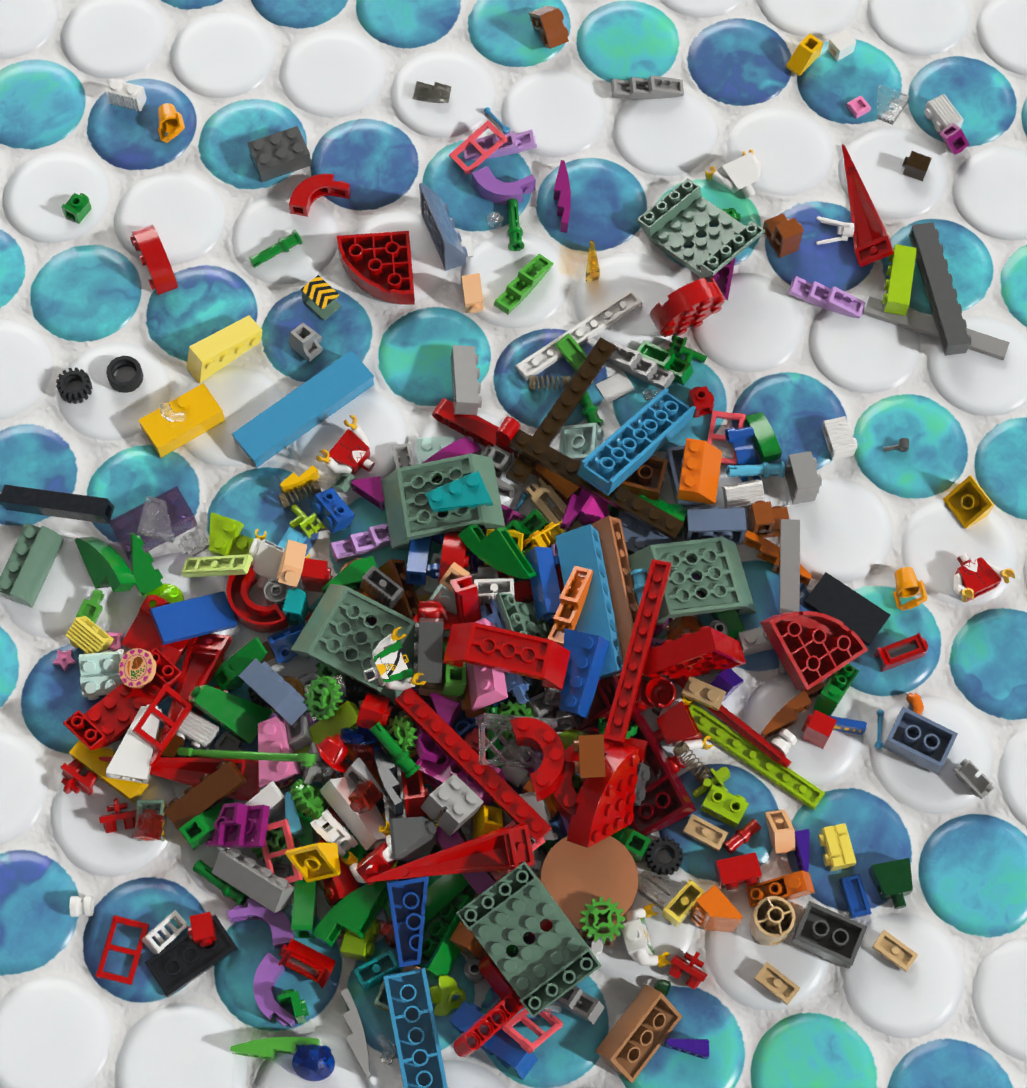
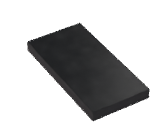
(848, 606)
(186, 961)

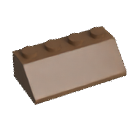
(639, 1033)

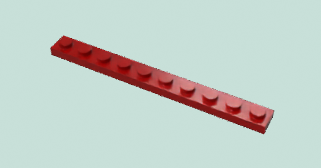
(637, 652)
(468, 761)

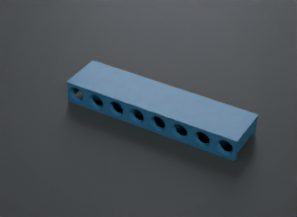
(303, 408)
(635, 442)
(580, 549)
(415, 1029)

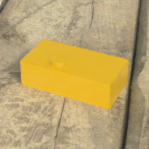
(201, 415)

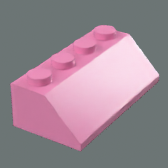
(484, 683)

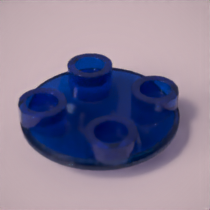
(358, 736)
(313, 1062)

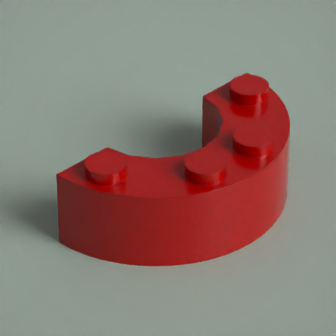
(155, 258)
(453, 551)
(252, 616)
(545, 739)
(565, 796)

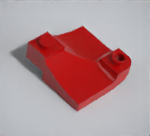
(145, 635)

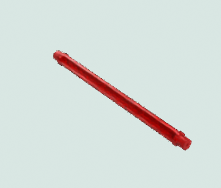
(746, 731)

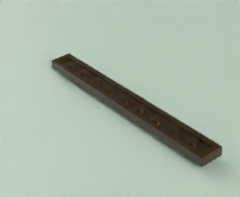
(564, 407)
(619, 498)

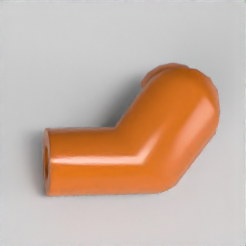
(916, 702)

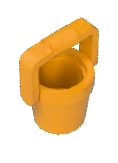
(169, 122)
(908, 586)

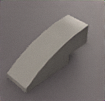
(581, 1004)

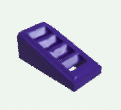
(802, 849)
(693, 1047)

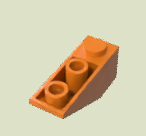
(787, 887)

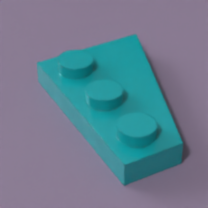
(463, 492)

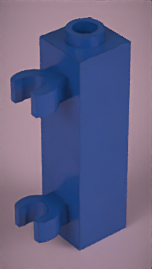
(418, 560)
(545, 584)

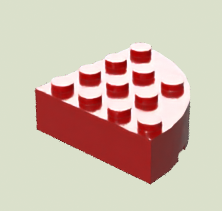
(380, 264)
(811, 645)
(694, 655)
(606, 801)

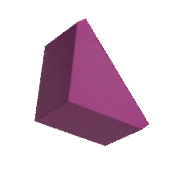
(370, 490)
(445, 708)

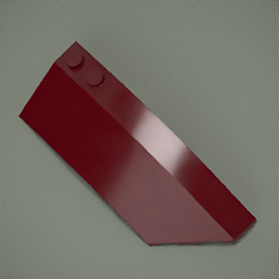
(665, 795)

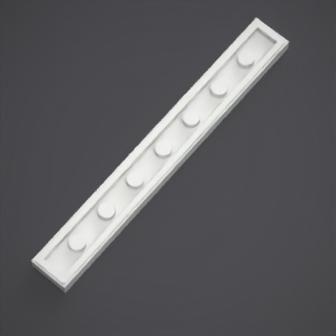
(581, 333)

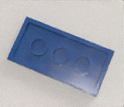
(193, 618)

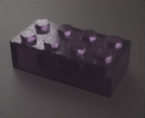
(178, 510)

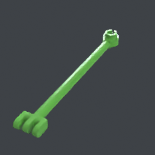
(306, 758)

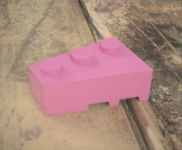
(274, 738)

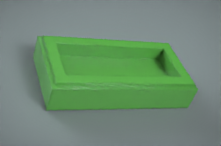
(571, 351)

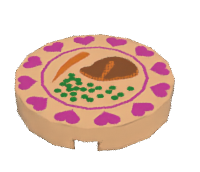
(137, 668)

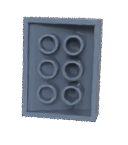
(441, 229)

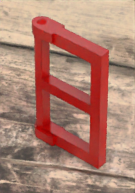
(152, 710)
(108, 946)

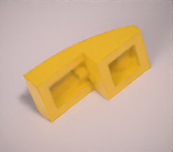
(294, 481)

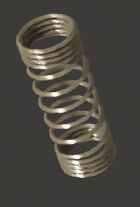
(532, 382)
(285, 501)
(679, 750)

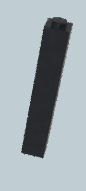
(56, 504)

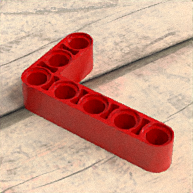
(476, 427)
(495, 1017)

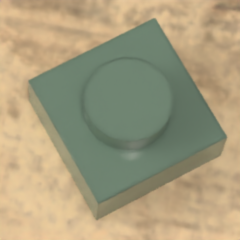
(343, 483)

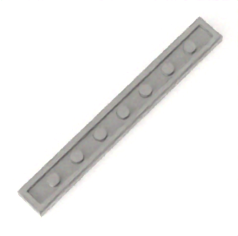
(926, 325)
(789, 569)

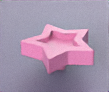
(64, 659)

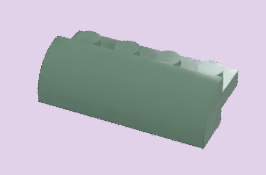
(30, 564)

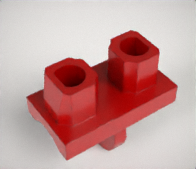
(74, 781)
(109, 820)
(680, 964)

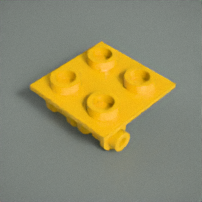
(545, 537)

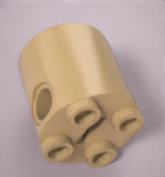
(772, 920)

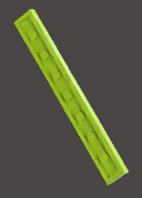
(755, 758)

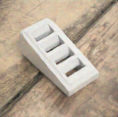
(151, 944)

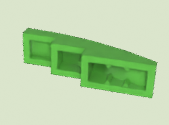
(523, 284)
(268, 1047)

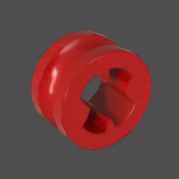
(676, 763)

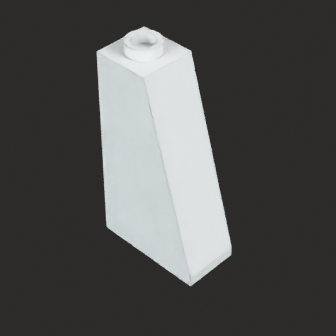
(134, 754)
(271, 797)
(364, 825)

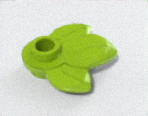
(442, 995)

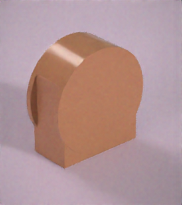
(581, 873)

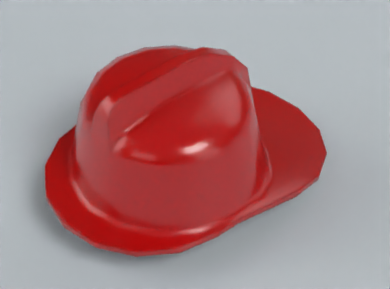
(435, 609)
(333, 752)

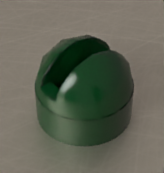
(663, 986)

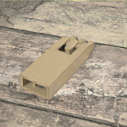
(539, 502)

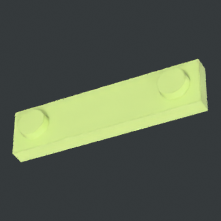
(217, 566)

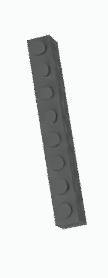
(939, 289)

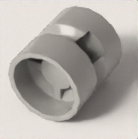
(275, 593)

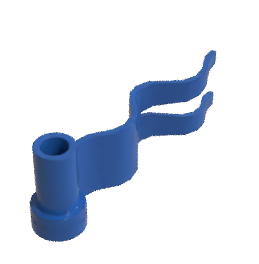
(743, 447)

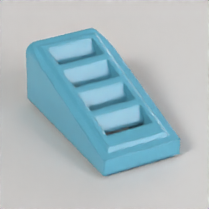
(292, 816)

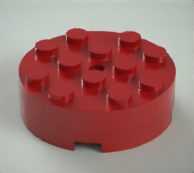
(687, 307)

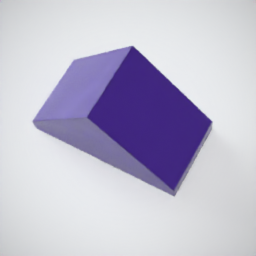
(727, 681)

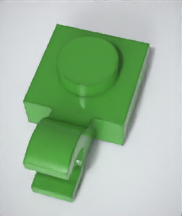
(92, 608)

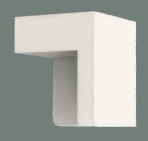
(841, 45)

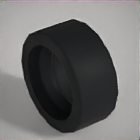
(128, 386)

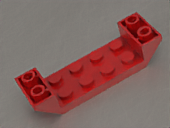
(507, 652)
(118, 709)

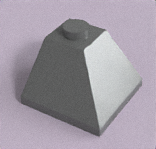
(411, 838)

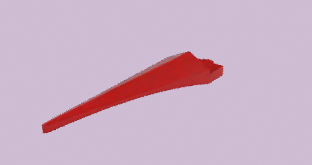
(869, 235)
(201, 662)
(191, 769)
(490, 852)

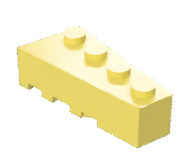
(222, 348)

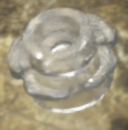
(494, 220)

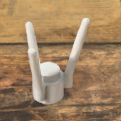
(844, 229)

